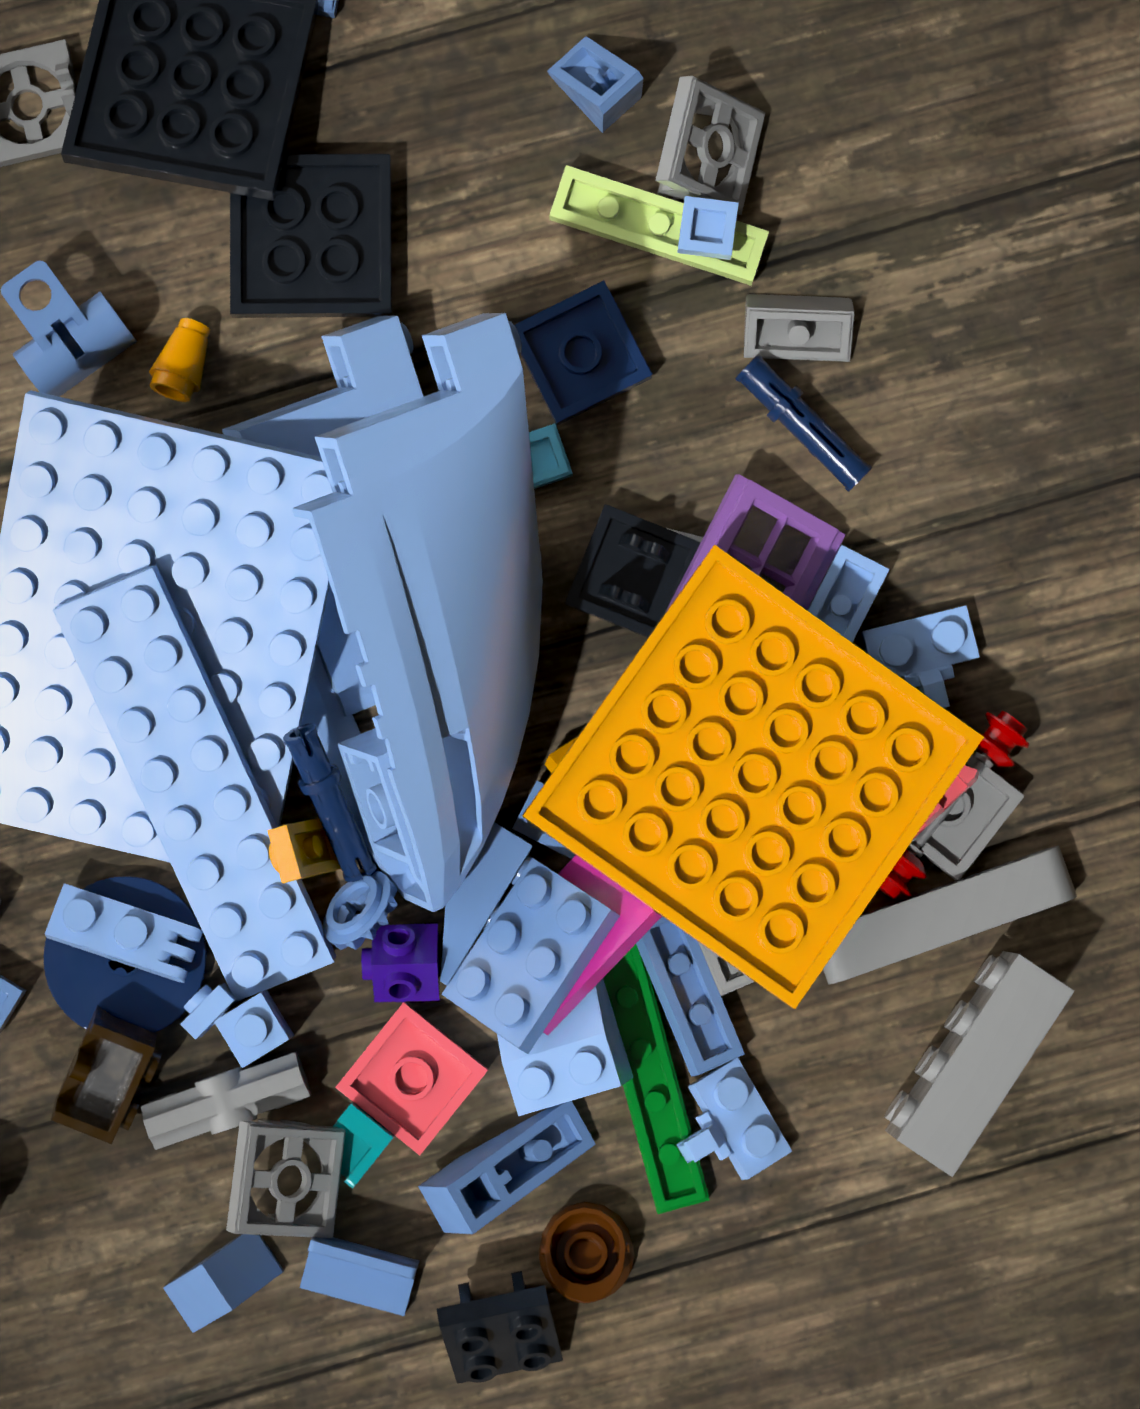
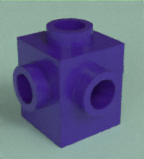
(404, 963)

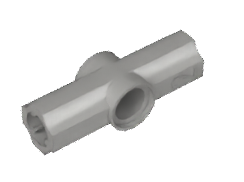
(225, 1100)

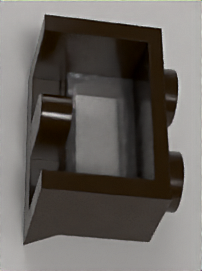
(105, 1076)

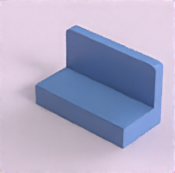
(359, 1274)

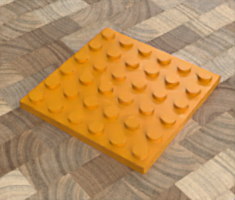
(753, 776)

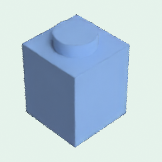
(254, 1028)

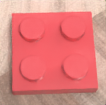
(412, 1078)

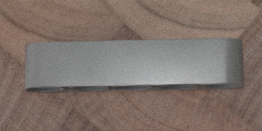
(952, 913)

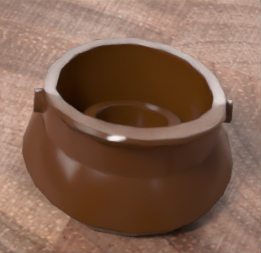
(586, 1252)

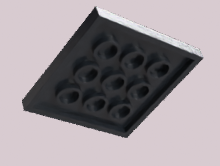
(191, 91)

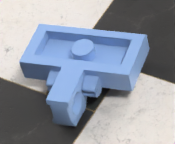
(925, 649)
(733, 1122)

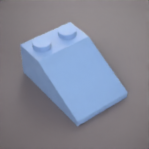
(571, 1062)

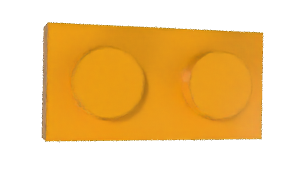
(301, 850)

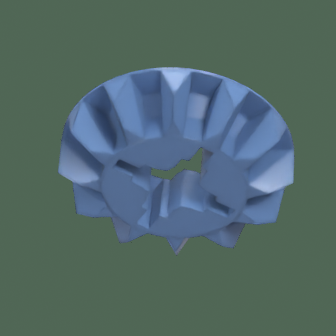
(371, 897)

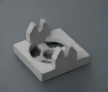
(57, 60)
(746, 123)
(321, 1214)

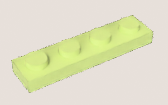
(646, 223)

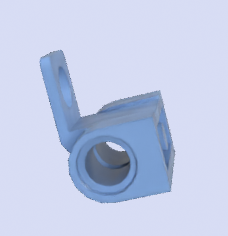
(66, 338)

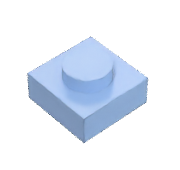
(707, 227)
(207, 1007)

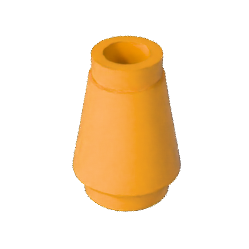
(181, 361)

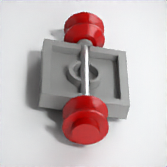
(972, 819)

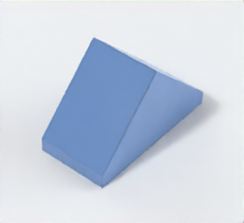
(598, 82)
(223, 1280)

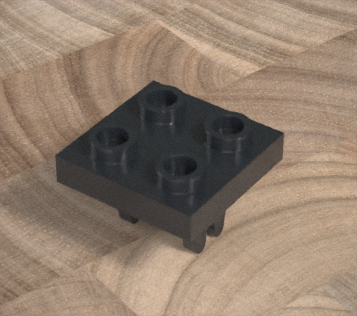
(630, 571)
(499, 1332)

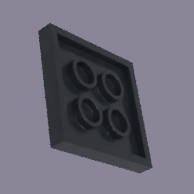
(319, 242)

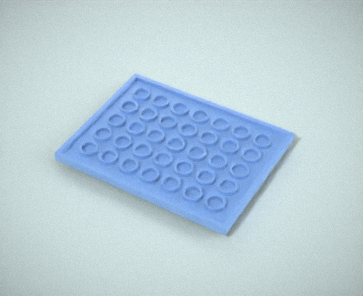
(104, 499)

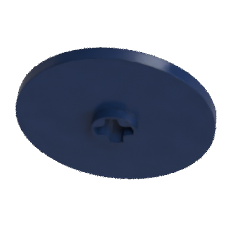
(142, 998)

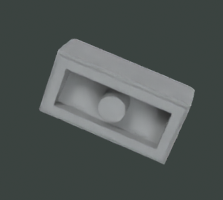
(798, 327)

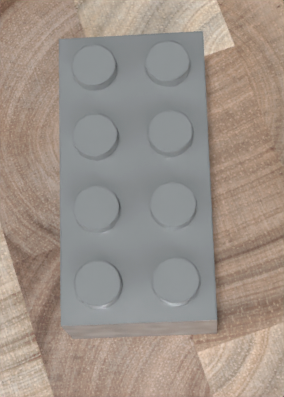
(977, 1061)

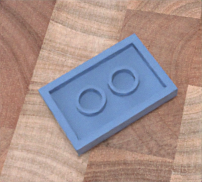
(530, 955)

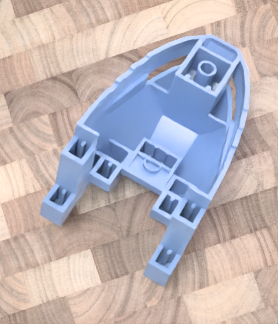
(427, 586)

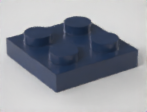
(581, 353)

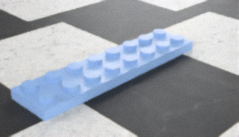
(193, 781)

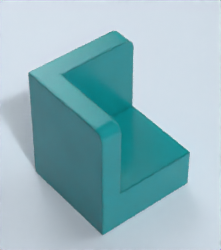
(363, 1142)

